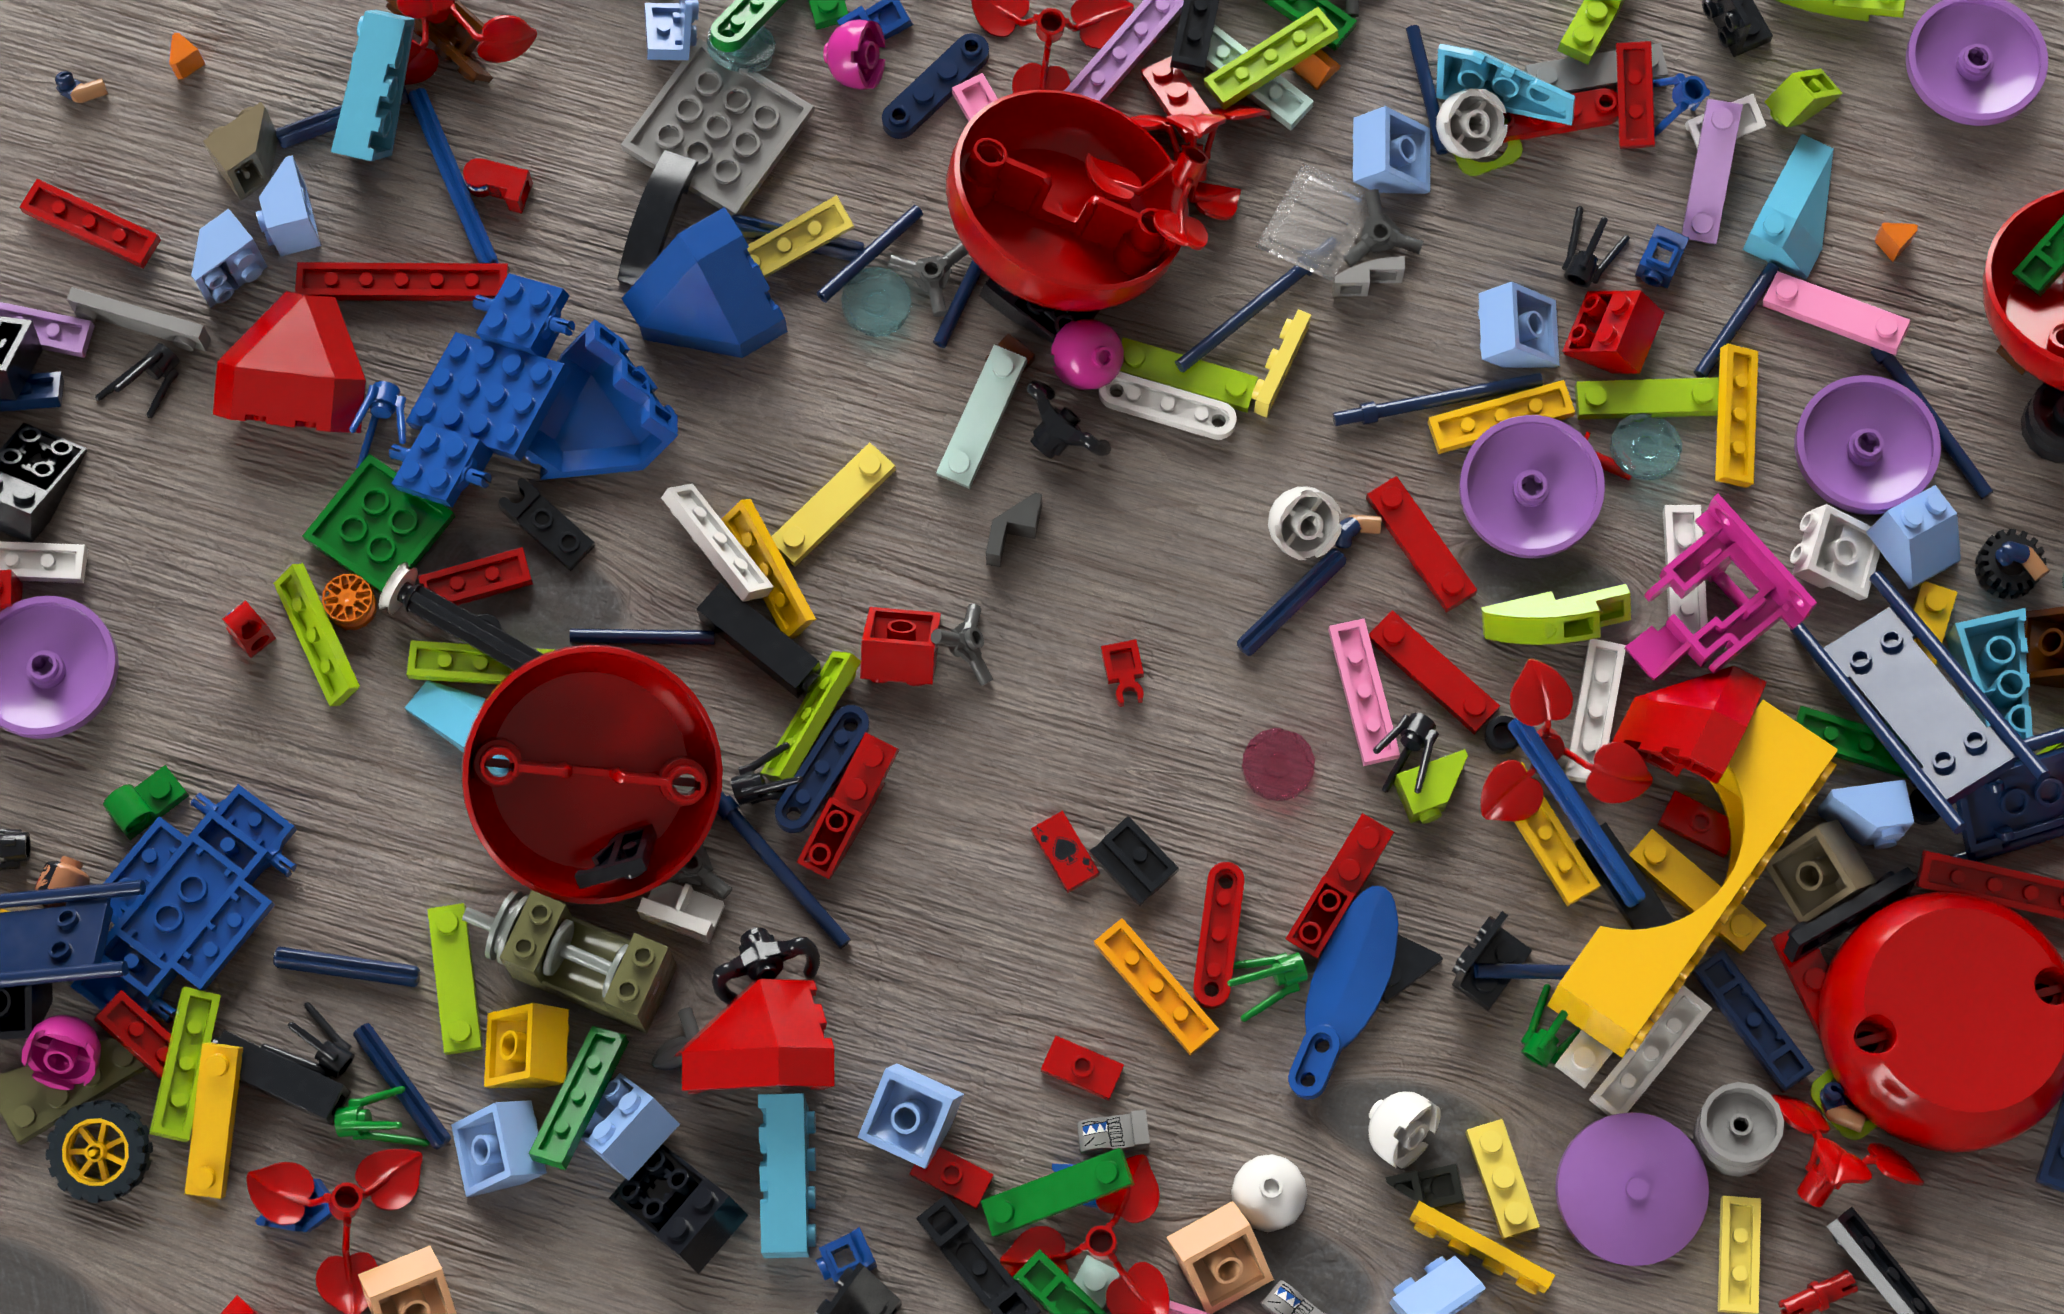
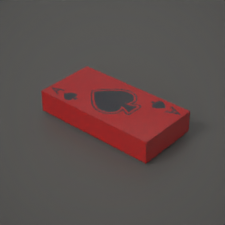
(1065, 851)

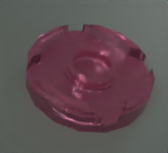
(1278, 764)

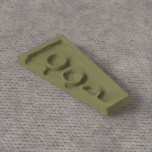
(34, 1107)

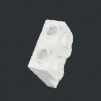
(1835, 552)

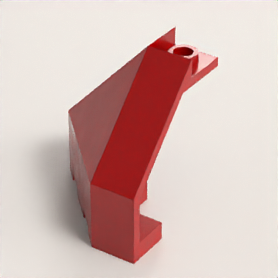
(293, 368)
(1693, 722)
(762, 1040)

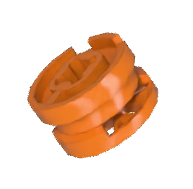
(350, 602)

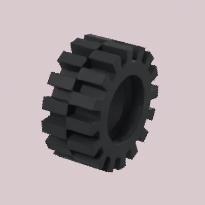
(1991, 573)

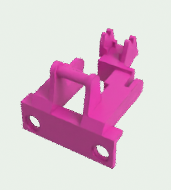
(1724, 541)

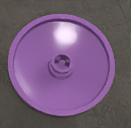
(1976, 60)
(1867, 444)
(1531, 486)
(53, 666)
(1632, 1189)

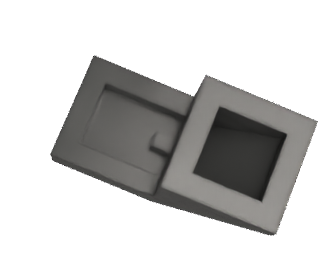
(1019, 521)

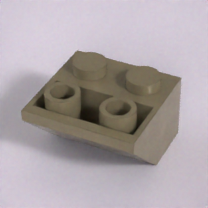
(244, 150)

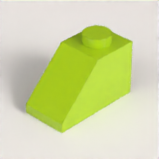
(1802, 97)
(1436, 789)

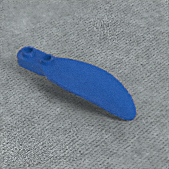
(1346, 986)

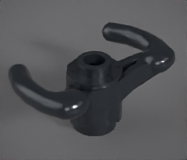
(1060, 427)
(763, 959)

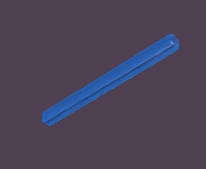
(452, 176)
(1577, 812)

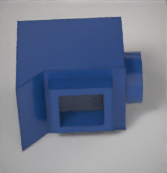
(1661, 257)
(845, 1253)

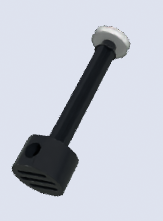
(452, 619)

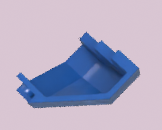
(706, 293)
(603, 413)

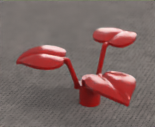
(1093, 18)
(501, 37)
(1198, 125)
(1209, 199)
(1545, 696)
(1835, 1163)
(285, 1190)
(1136, 1291)

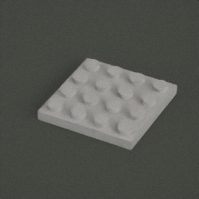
(726, 122)

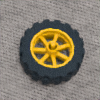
(62, 1151)

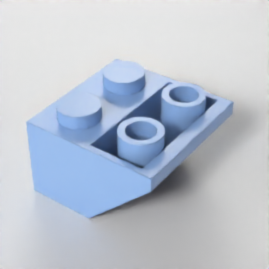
(225, 258)
(627, 1126)

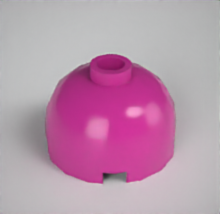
(854, 54)
(1087, 354)
(62, 1052)

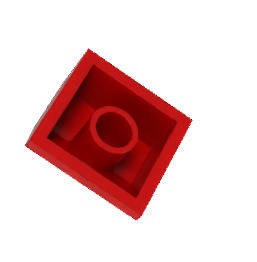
(899, 646)

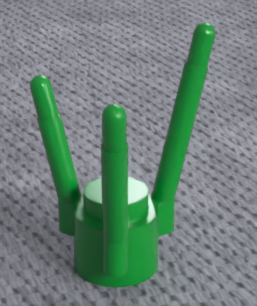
(1284, 969)
(1542, 1046)
(358, 1123)

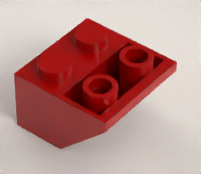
(1614, 330)

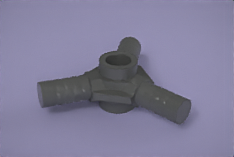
(1380, 233)
(931, 274)
(966, 642)
(699, 871)

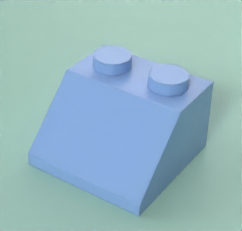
(1391, 152)
(287, 211)
(1518, 327)
(1919, 537)
(1871, 812)
(910, 1115)
(495, 1147)
(1443, 1290)

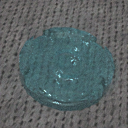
(754, 55)
(876, 301)
(1645, 446)

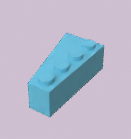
(374, 86)
(1995, 658)
(786, 1176)

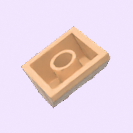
(1220, 1258)
(408, 1286)

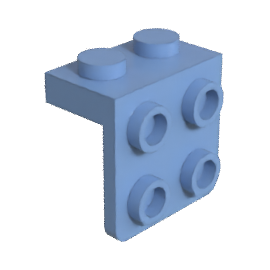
(670, 29)

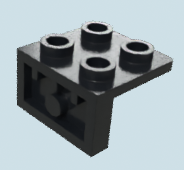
(1738, 24)
(1493, 946)

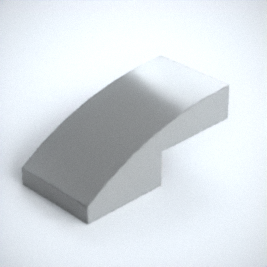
(1357, 279)

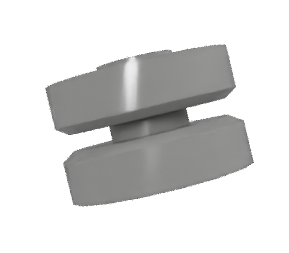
(1746, 1109)

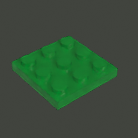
(375, 526)

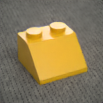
(526, 1047)

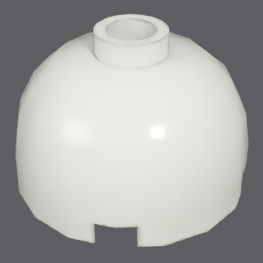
(1472, 123)
(1304, 522)
(1400, 1127)
(1269, 1192)

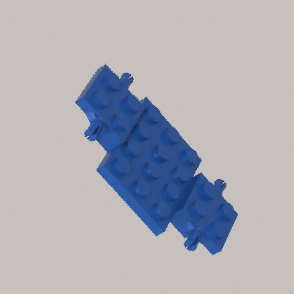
(486, 392)
(194, 901)

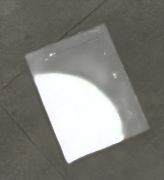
(1316, 222)

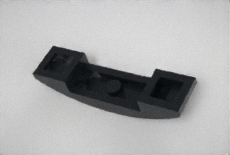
(655, 214)
(974, 1260)

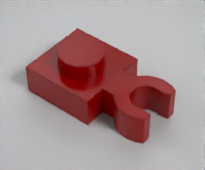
(1123, 666)

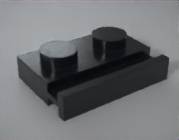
(1133, 861)

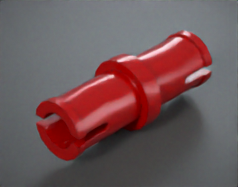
(1819, 1295)

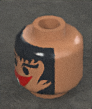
(60, 875)

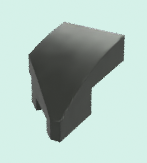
(1433, 1187)

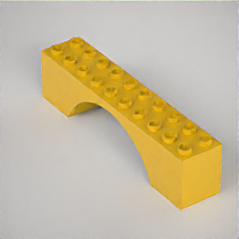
(1630, 974)

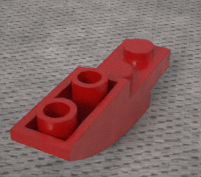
(848, 807)
(1340, 885)

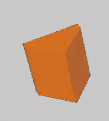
(184, 57)
(1317, 68)
(1895, 238)

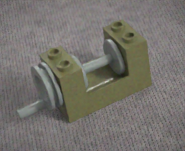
(576, 959)

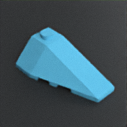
(1517, 90)
(1795, 213)
(448, 713)

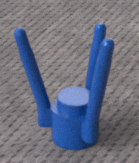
(1686, 94)
(383, 400)

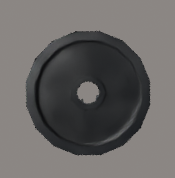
(2044, 423)

